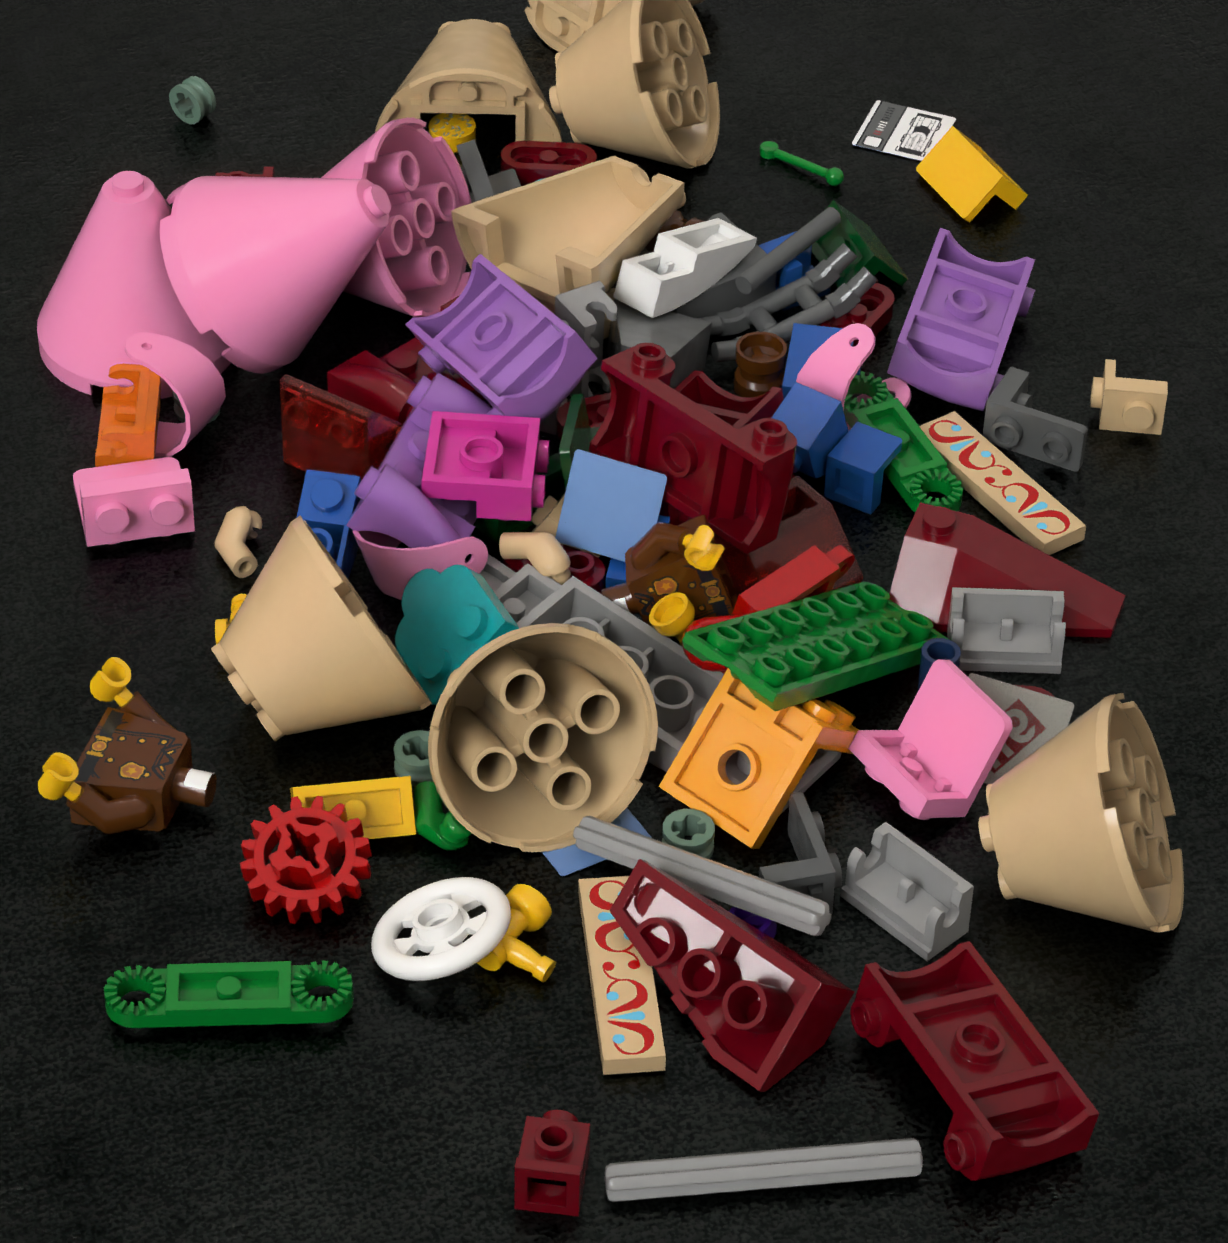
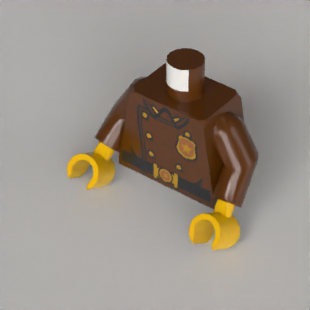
(674, 561)
(131, 766)

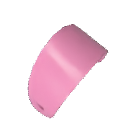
(837, 362)
(190, 377)
(395, 566)

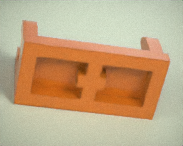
(129, 417)

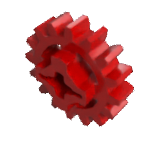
(292, 880)

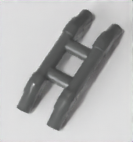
(802, 291)

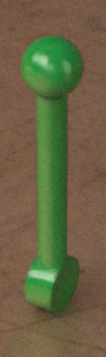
(771, 150)

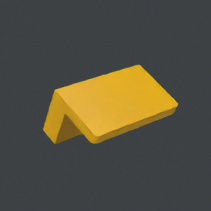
(967, 175)
(380, 804)

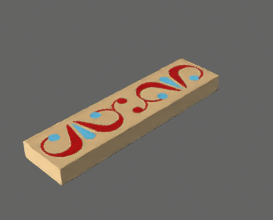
(1003, 486)
(620, 985)

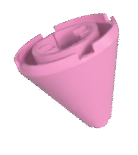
(267, 257)
(114, 289)

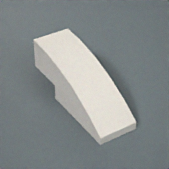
(681, 266)

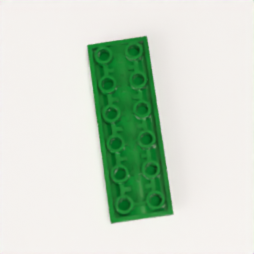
(815, 644)

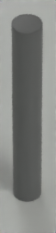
(788, 250)

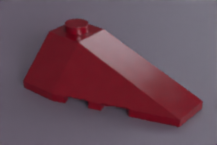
(965, 552)
(741, 988)

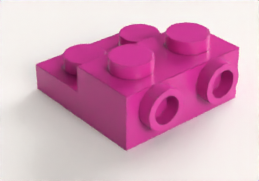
(487, 462)

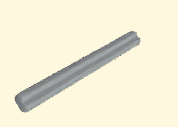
(705, 876)
(763, 1169)

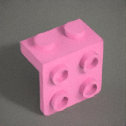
(134, 501)
(940, 748)

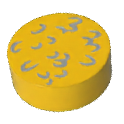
(453, 128)

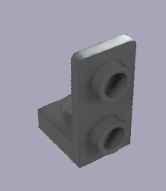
(1019, 428)
(816, 870)

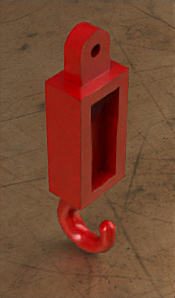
(798, 579)

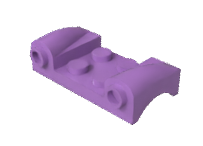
(960, 323)
(504, 345)
(393, 493)

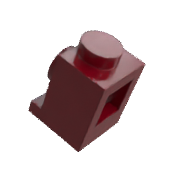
(557, 1151)

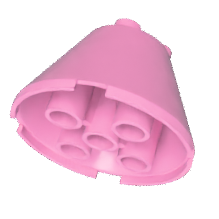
(417, 255)

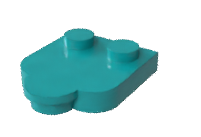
(446, 623)

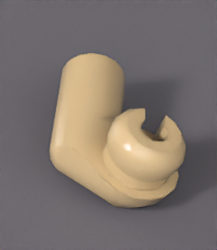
(231, 540)
(542, 551)

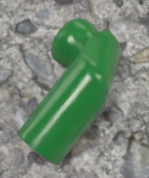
(433, 823)

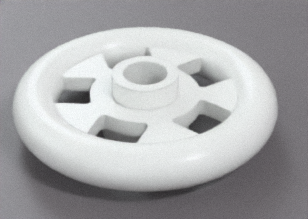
(440, 927)

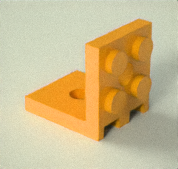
(778, 749)

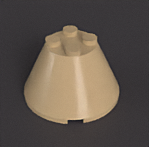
(641, 84)
(310, 646)
(541, 735)
(1088, 823)

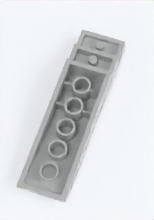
(676, 683)

